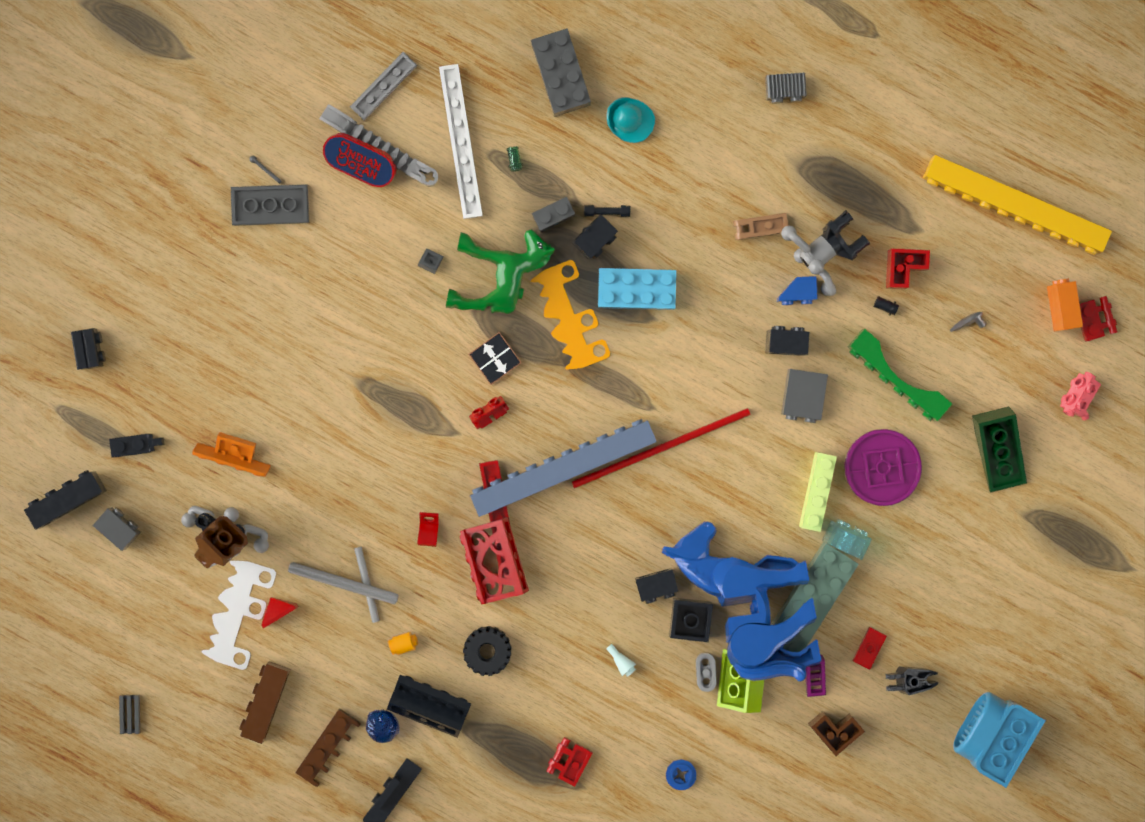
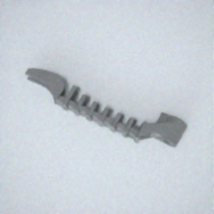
(403, 162)

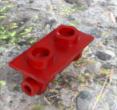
(495, 406)

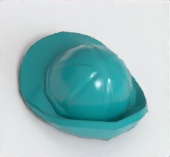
(630, 119)

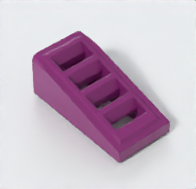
(818, 691)

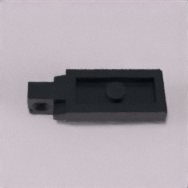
(134, 445)

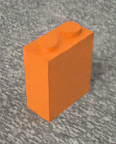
(1064, 305)

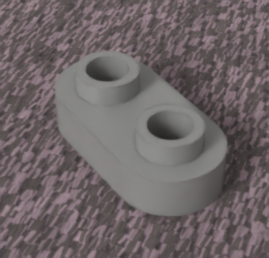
(706, 671)

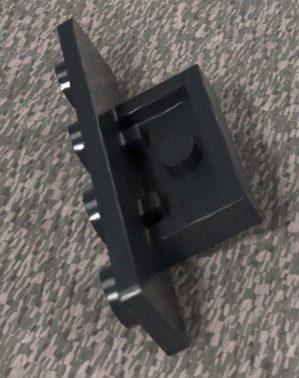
(393, 792)

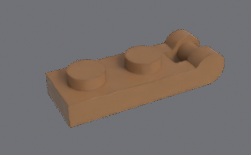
(760, 226)

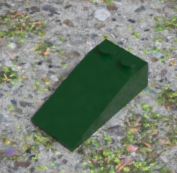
(1000, 448)

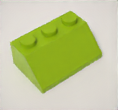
(737, 692)

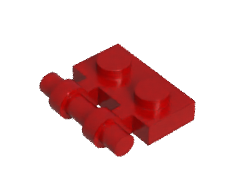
(1091, 321)
(574, 764)

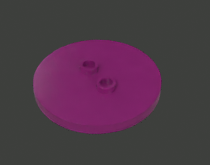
(883, 467)

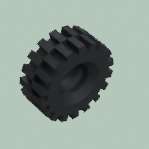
(487, 636)

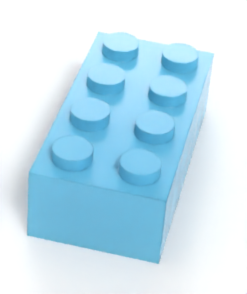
(637, 289)

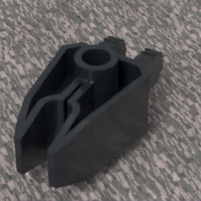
(911, 680)

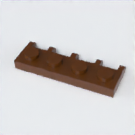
(326, 746)

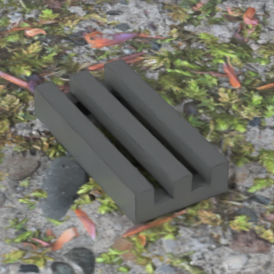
(129, 730)

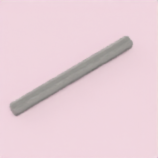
(343, 583)

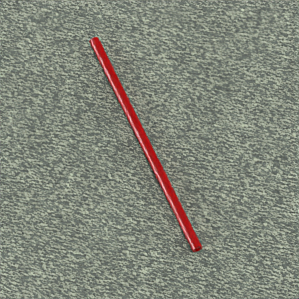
(660, 448)

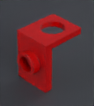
(428, 529)

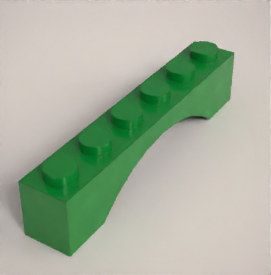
(869, 350)

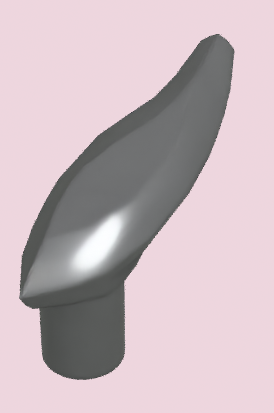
(975, 317)

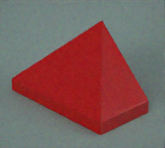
(277, 609)

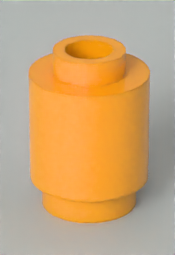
(403, 643)

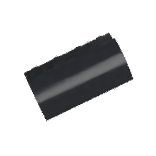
(429, 706)

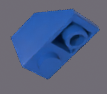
(800, 289)

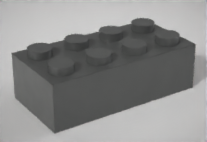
(560, 72)

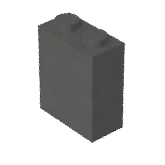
(804, 395)

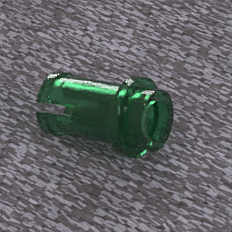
(514, 159)

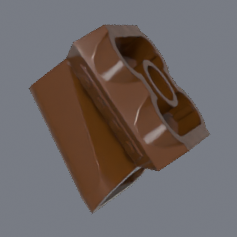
(219, 543)

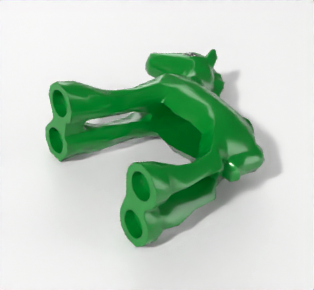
(508, 275)

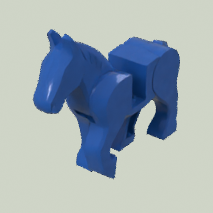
(753, 642)

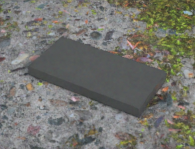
(270, 205)

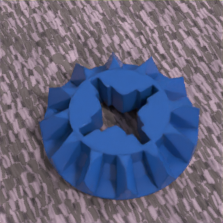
(678, 783)

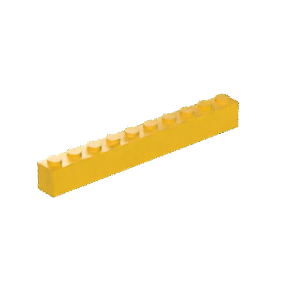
(1017, 205)

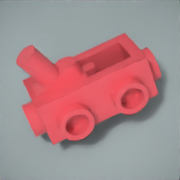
(1080, 395)

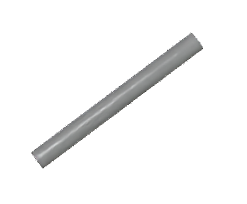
(365, 579)

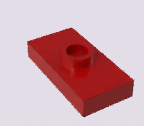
(869, 648)

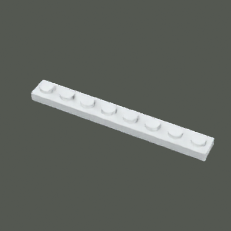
(460, 141)

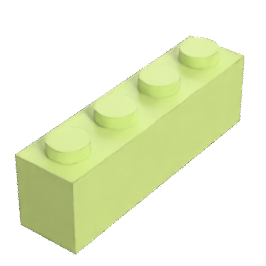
(817, 491)

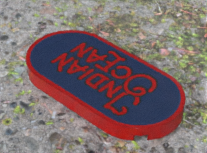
(359, 160)

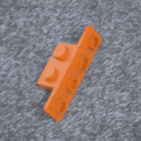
(234, 453)

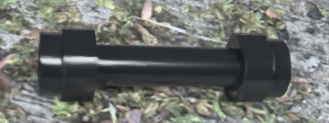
(590, 211)

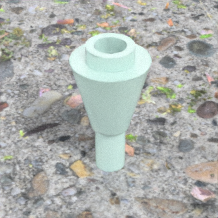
(624, 664)

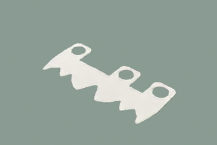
(238, 603)

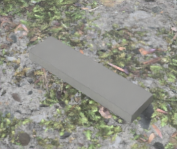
(383, 86)

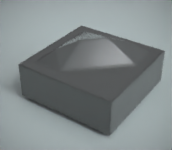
(430, 261)

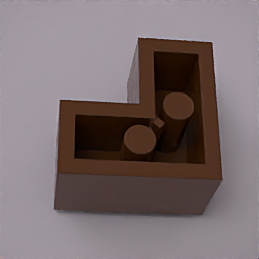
(836, 736)

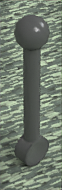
(253, 159)

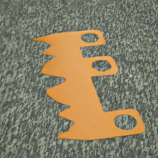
(570, 325)

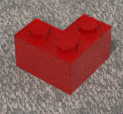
(901, 262)

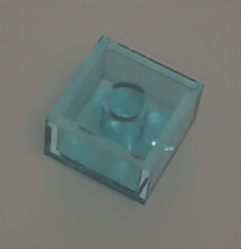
(843, 538)

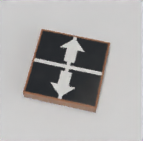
(495, 358)

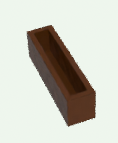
(265, 702)

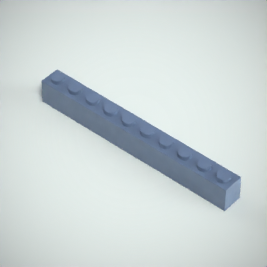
(563, 468)

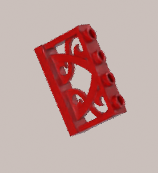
(479, 570)

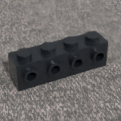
(65, 500)

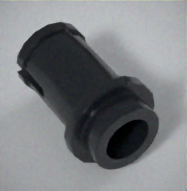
(886, 305)

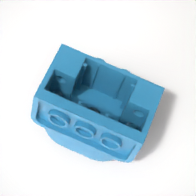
(997, 736)

